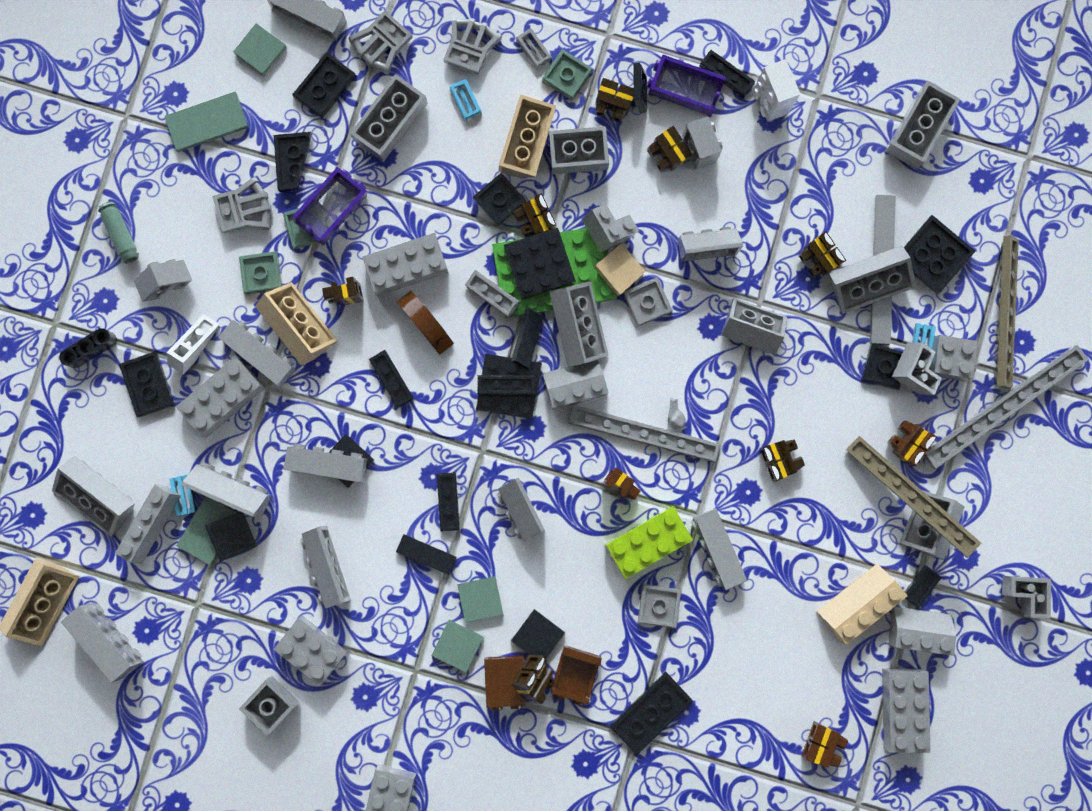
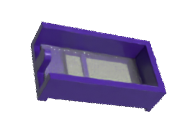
(686, 85)
(330, 205)

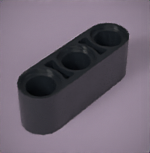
(79, 348)

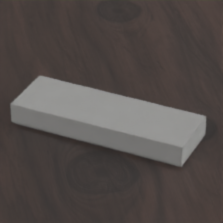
(492, 293)

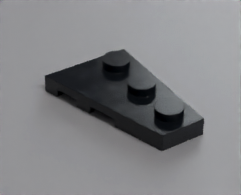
(290, 159)

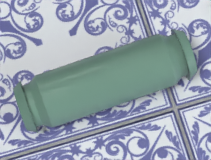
(118, 232)

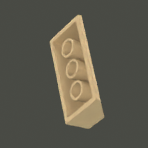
(526, 137)
(295, 323)
(38, 602)
(861, 604)

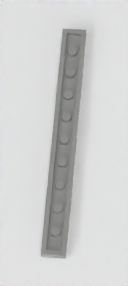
(1005, 406)

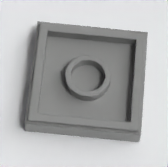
(647, 302)
(659, 606)

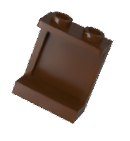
(499, 675)
(575, 675)

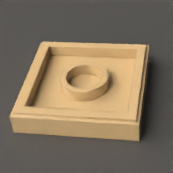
(619, 269)

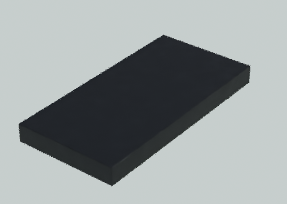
(651, 713)

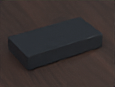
(922, 586)

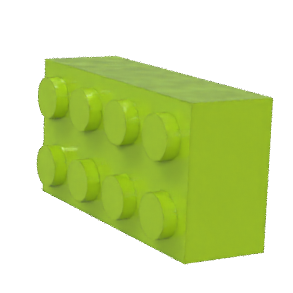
(648, 542)

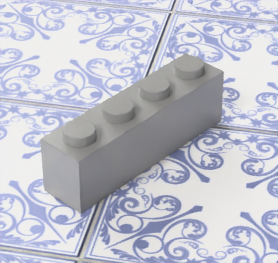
(313, 14)
(256, 353)
(325, 463)
(148, 524)
(719, 548)

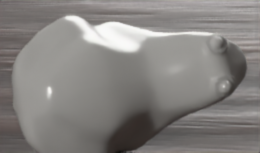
(675, 416)

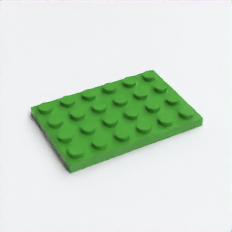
(582, 255)

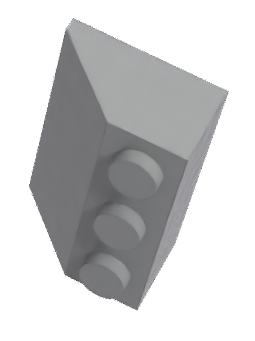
(709, 244)
(754, 326)
(575, 384)
(520, 509)
(923, 537)
(922, 631)

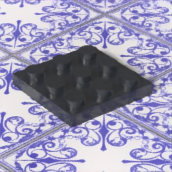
(937, 254)
(539, 263)
(510, 405)

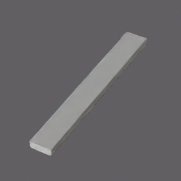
(883, 241)
(644, 433)

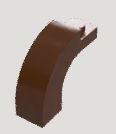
(425, 322)

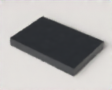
(324, 85)
(146, 384)

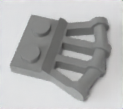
(390, 33)
(470, 56)
(230, 209)

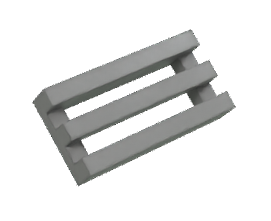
(542, 61)

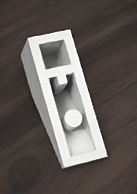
(191, 344)

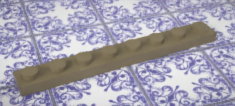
(1007, 316)
(914, 497)

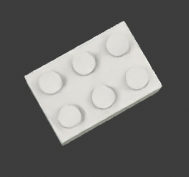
(776, 90)

